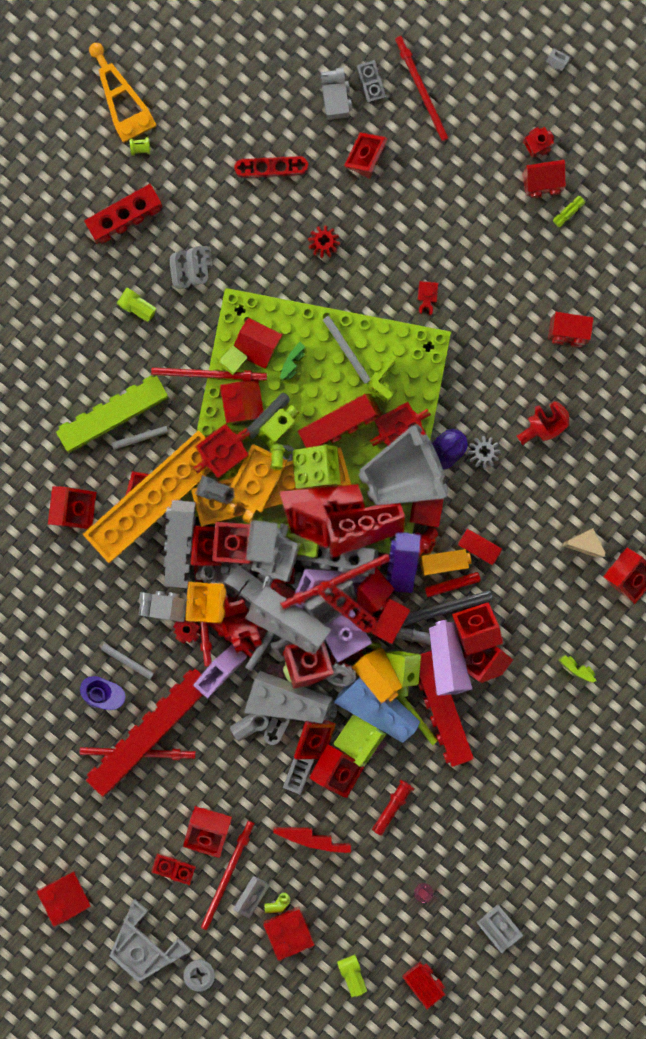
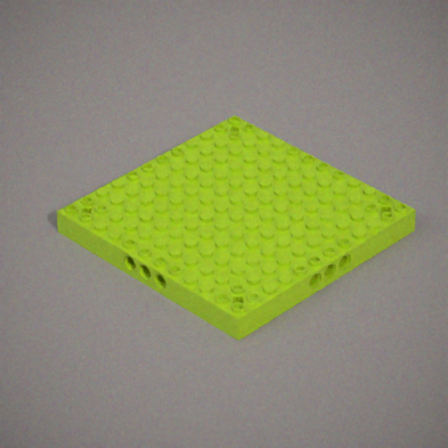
(327, 379)

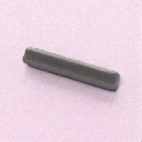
(279, 403)

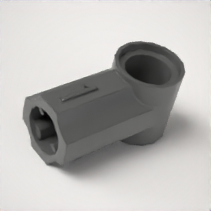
(212, 489)

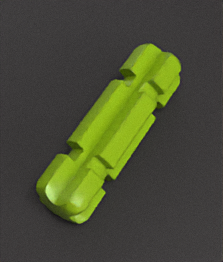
(569, 211)

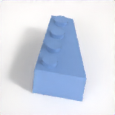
(388, 716)

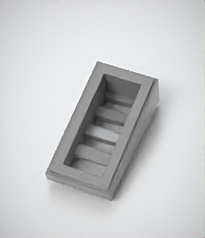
(294, 788)

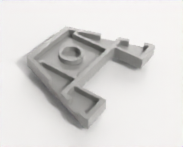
(137, 952)

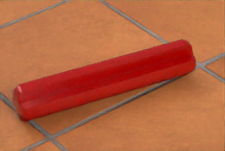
(452, 584)

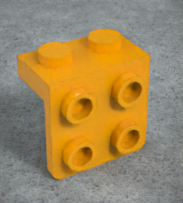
(205, 602)

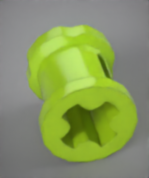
(139, 146)

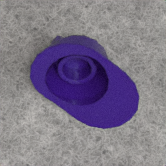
(450, 447)
(102, 693)

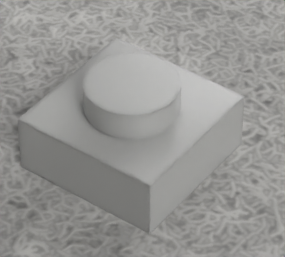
(557, 59)

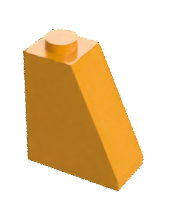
(444, 562)
(378, 675)

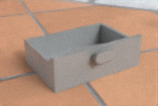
(323, 611)

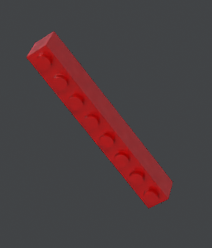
(146, 735)

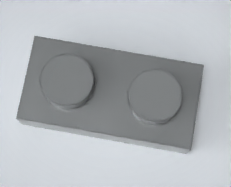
(251, 897)

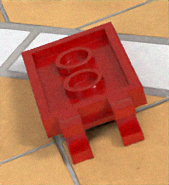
(238, 627)

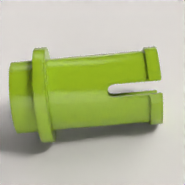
(277, 456)

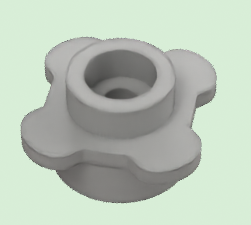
(208, 575)

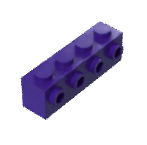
(403, 562)

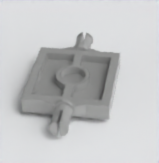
(284, 562)

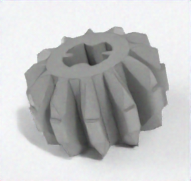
(488, 447)

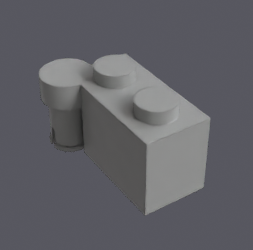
(335, 94)
(162, 606)

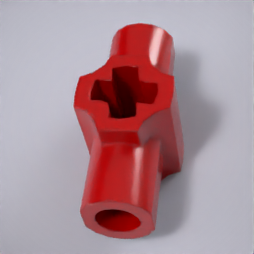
(427, 541)

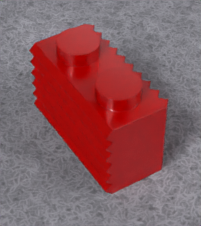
(424, 985)

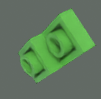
(289, 367)

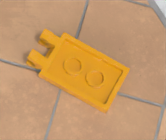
(254, 483)

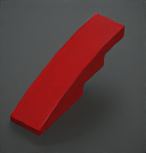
(304, 837)

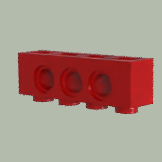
(128, 204)

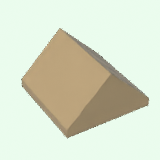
(586, 543)

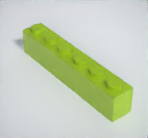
(112, 414)

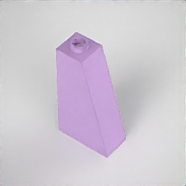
(315, 577)
(448, 660)

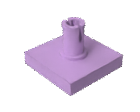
(345, 637)

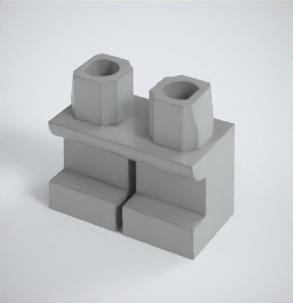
(241, 577)

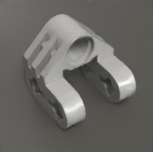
(193, 262)

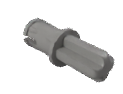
(414, 636)

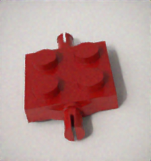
(397, 422)
(222, 450)

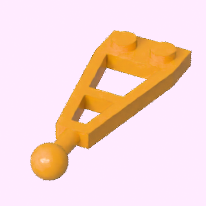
(135, 124)

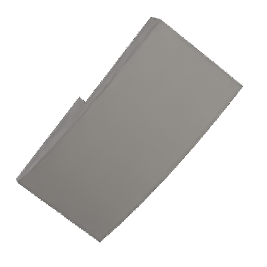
(370, 81)

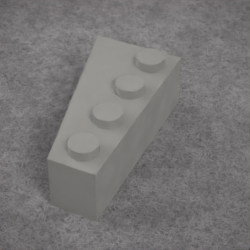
(179, 543)
(289, 623)
(278, 699)

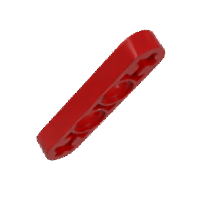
(271, 170)
(346, 607)

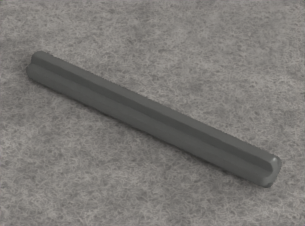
(448, 607)

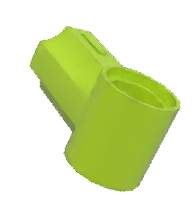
(133, 303)
(350, 971)

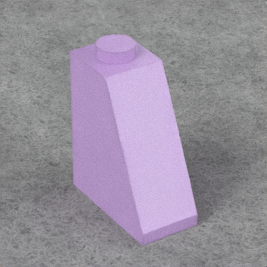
(219, 671)

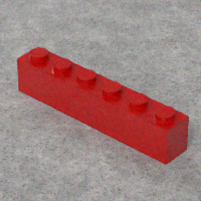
(444, 715)

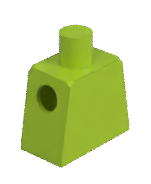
(273, 431)
(406, 668)

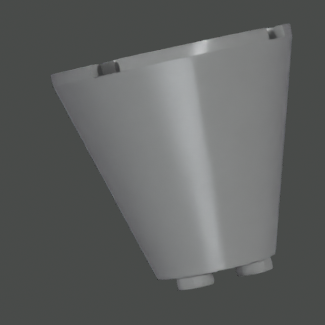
(405, 471)

